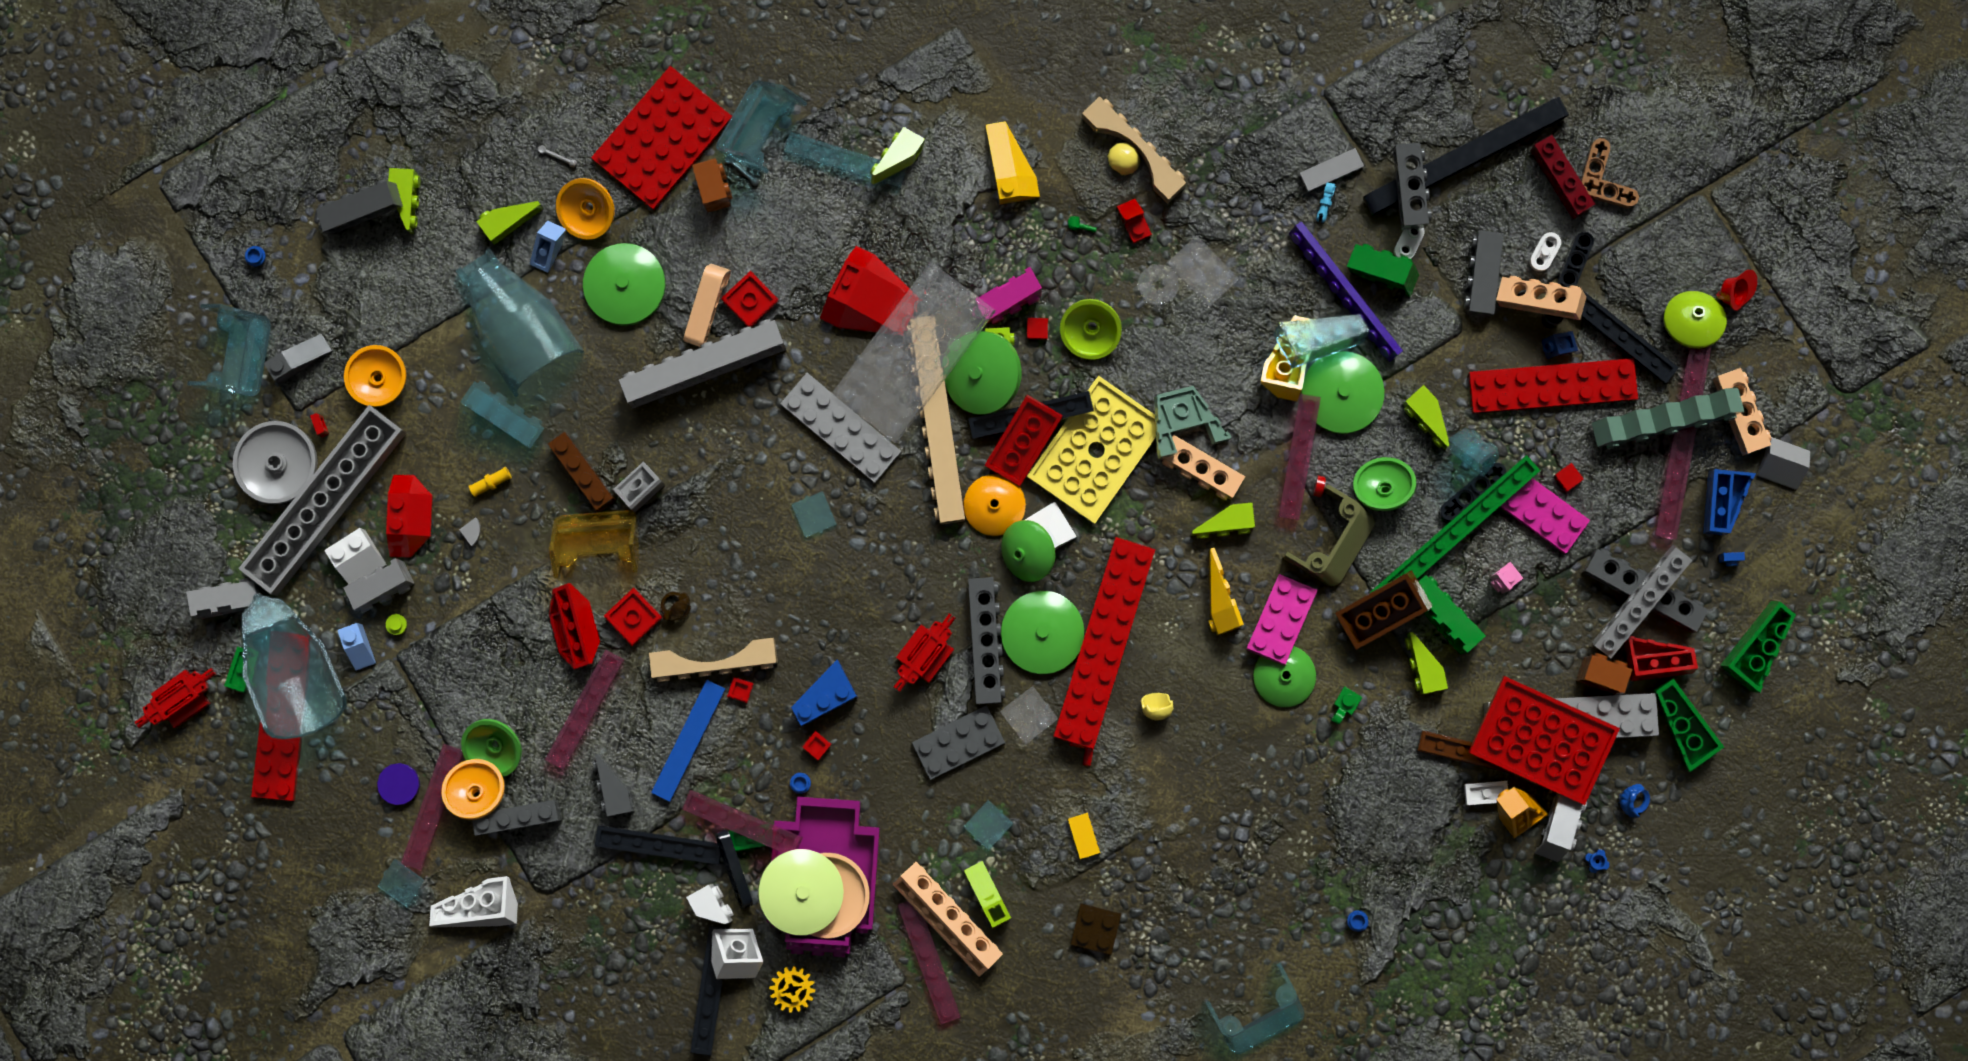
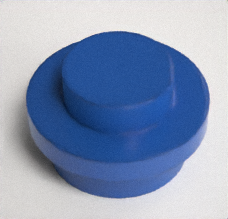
(255, 256)
(800, 783)
(1357, 920)

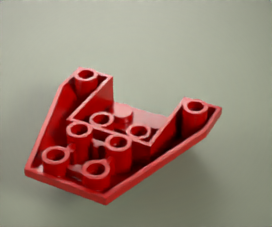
(863, 293)

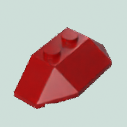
(408, 516)
(573, 626)

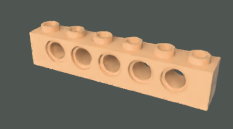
(947, 928)

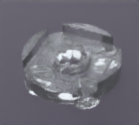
(1160, 296)

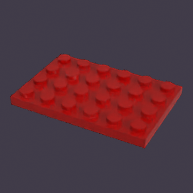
(662, 137)
(1544, 740)

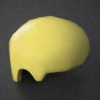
(1124, 158)
(1157, 706)

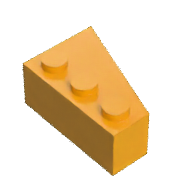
(1519, 810)

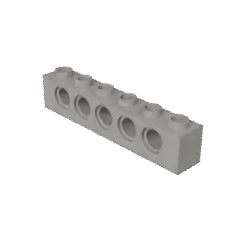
(1642, 601)

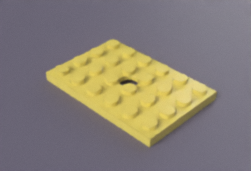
(1091, 482)

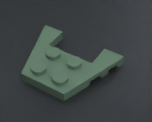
(1183, 411)

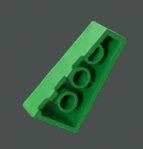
(1689, 730)

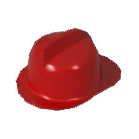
(1738, 290)

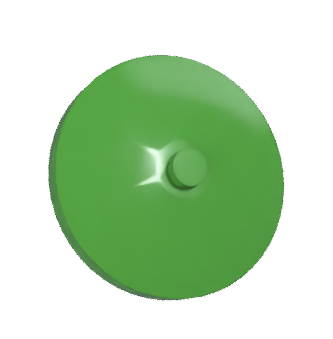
(624, 284)
(985, 375)
(1348, 391)
(1042, 632)

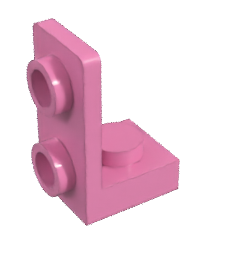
(1505, 578)

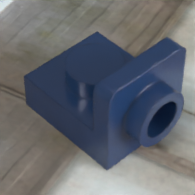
(1559, 344)

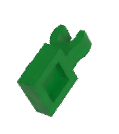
(1346, 703)

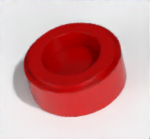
(1319, 486)

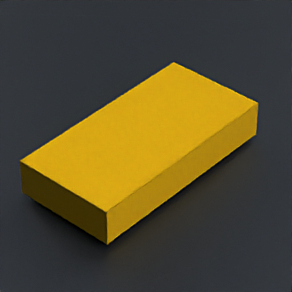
(1083, 835)

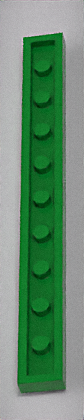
(1466, 520)

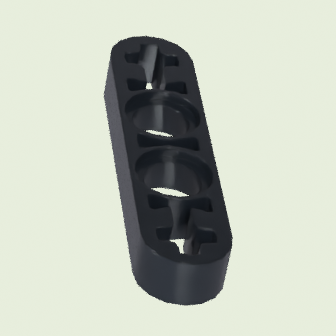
(1471, 491)
(734, 869)

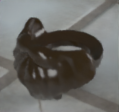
(679, 609)

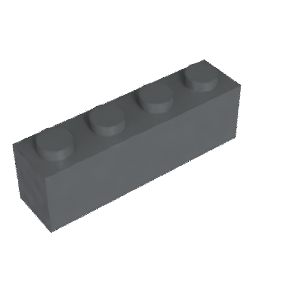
(359, 207)
(1484, 273)
(518, 817)

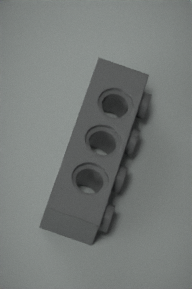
(1408, 217)

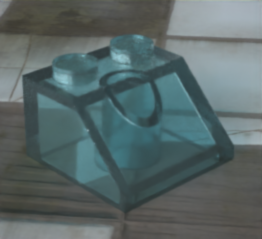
(1473, 450)

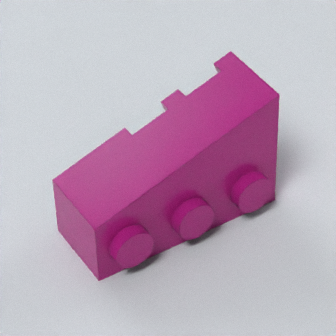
(1013, 295)

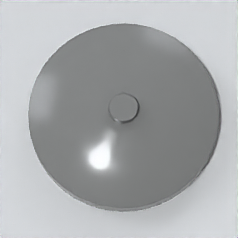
(274, 462)

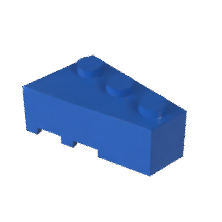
(1724, 499)
(825, 695)

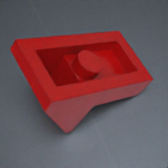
(1134, 221)

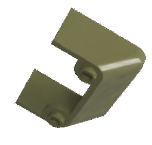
(1333, 568)

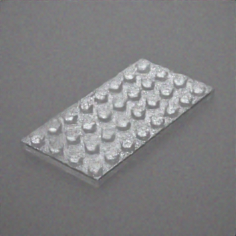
(913, 352)

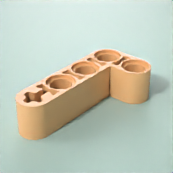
(705, 304)

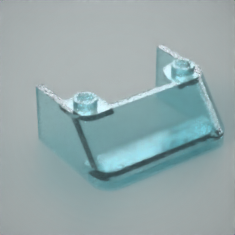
(754, 121)
(244, 352)
(1241, 1039)

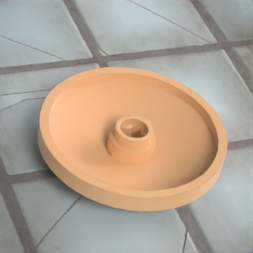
(854, 901)

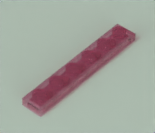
(1299, 456)
(584, 709)
(430, 810)
(741, 822)
(929, 963)

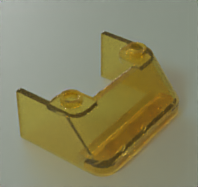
(594, 535)

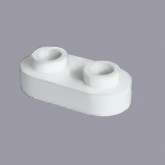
(1410, 241)
(1544, 252)

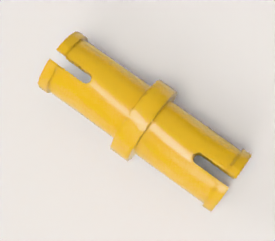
(490, 482)

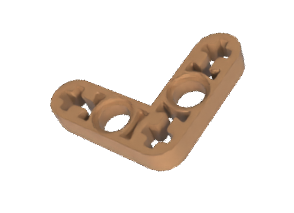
(1596, 178)

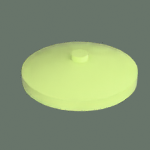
(800, 892)

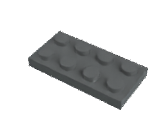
(958, 742)

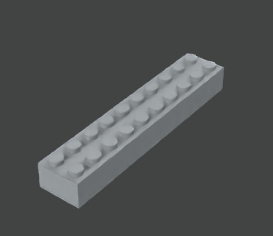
(322, 501)

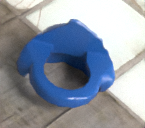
(1628, 797)

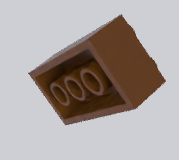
(1384, 609)

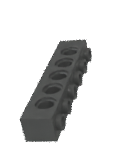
(1595, 569)
(977, 587)

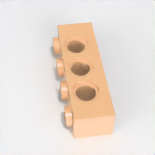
(1570, 308)
(1754, 418)
(1214, 467)

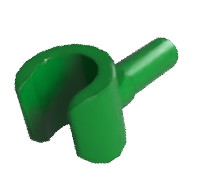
(1074, 224)

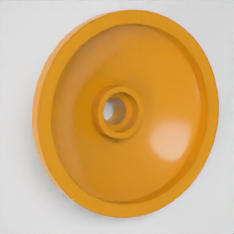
(575, 212)
(365, 366)
(989, 519)
(465, 781)

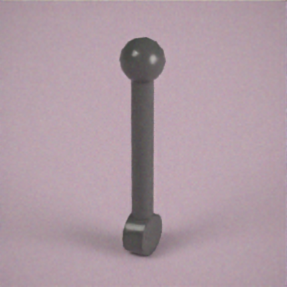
(754, 181)

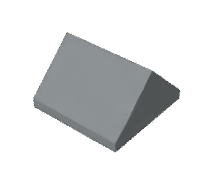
(1784, 464)
(639, 487)

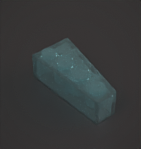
(1320, 337)
(502, 414)

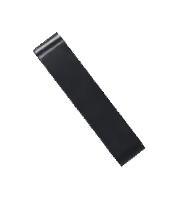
(1571, 270)

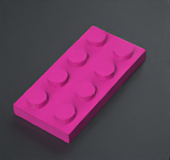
(1546, 515)
(1281, 620)

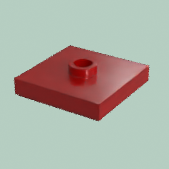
(750, 299)
(633, 616)

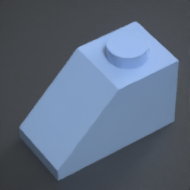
(547, 245)
(356, 646)

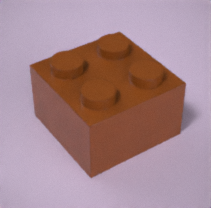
(710, 181)
(1604, 674)

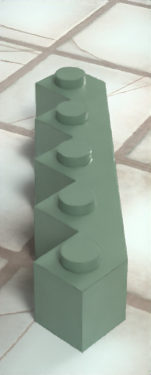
(1668, 418)

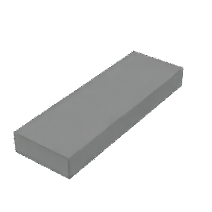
(1331, 170)

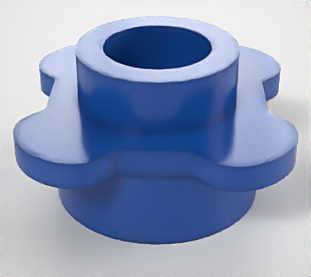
(1591, 858)

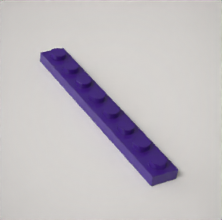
(1344, 290)

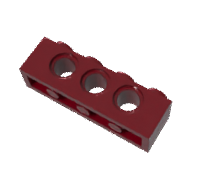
(1562, 177)

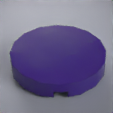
(398, 784)

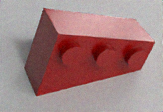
(1657, 659)

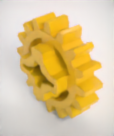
(806, 984)

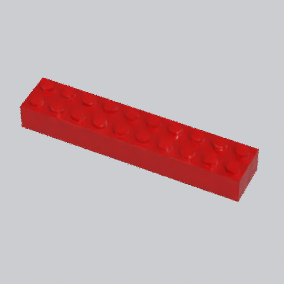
(1104, 643)

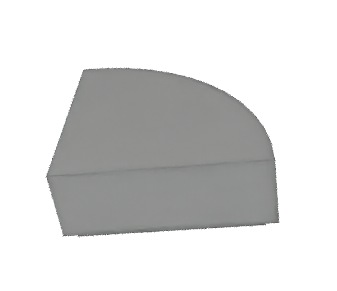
(471, 531)

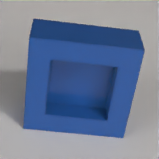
(1731, 559)

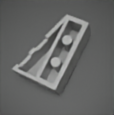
(379, 586)
(222, 599)
(1561, 828)

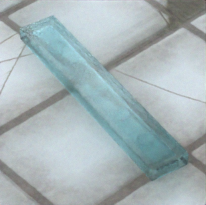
(838, 158)

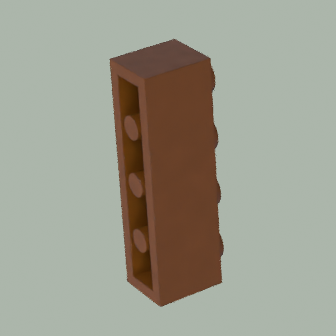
(581, 472)

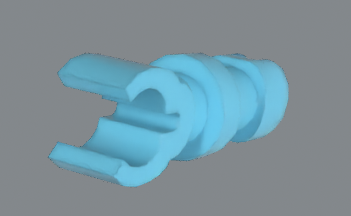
(1326, 201)

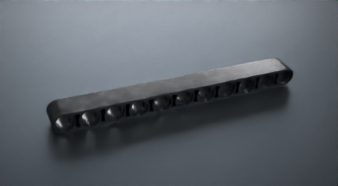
(1474, 152)

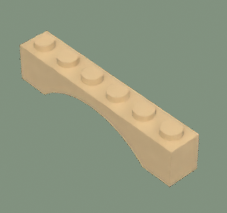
(1105, 120)
(756, 653)

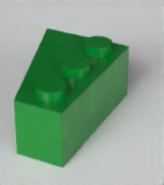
(1383, 268)

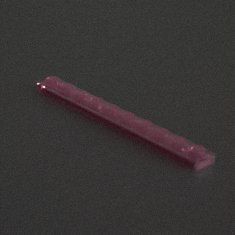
(1681, 448)

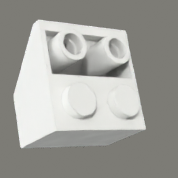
(709, 905)

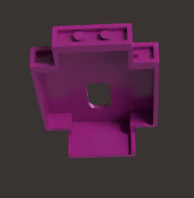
(834, 828)

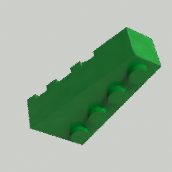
(1450, 619)
(1756, 650)

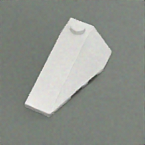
(484, 905)

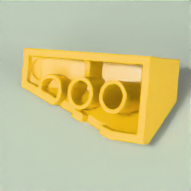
(1011, 169)
(1280, 377)
(1223, 609)

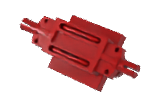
(925, 653)
(177, 699)

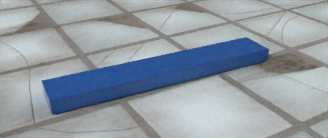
(688, 740)

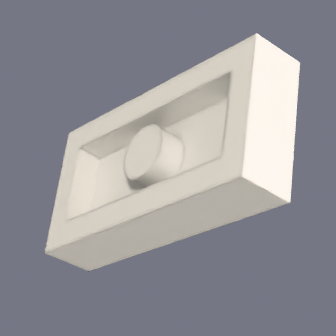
(1483, 792)

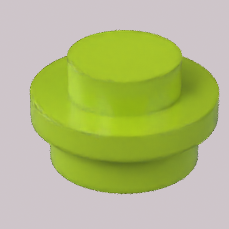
(396, 624)

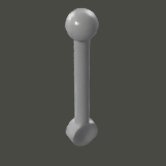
(542, 150)

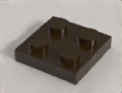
(1095, 928)

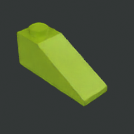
(503, 221)

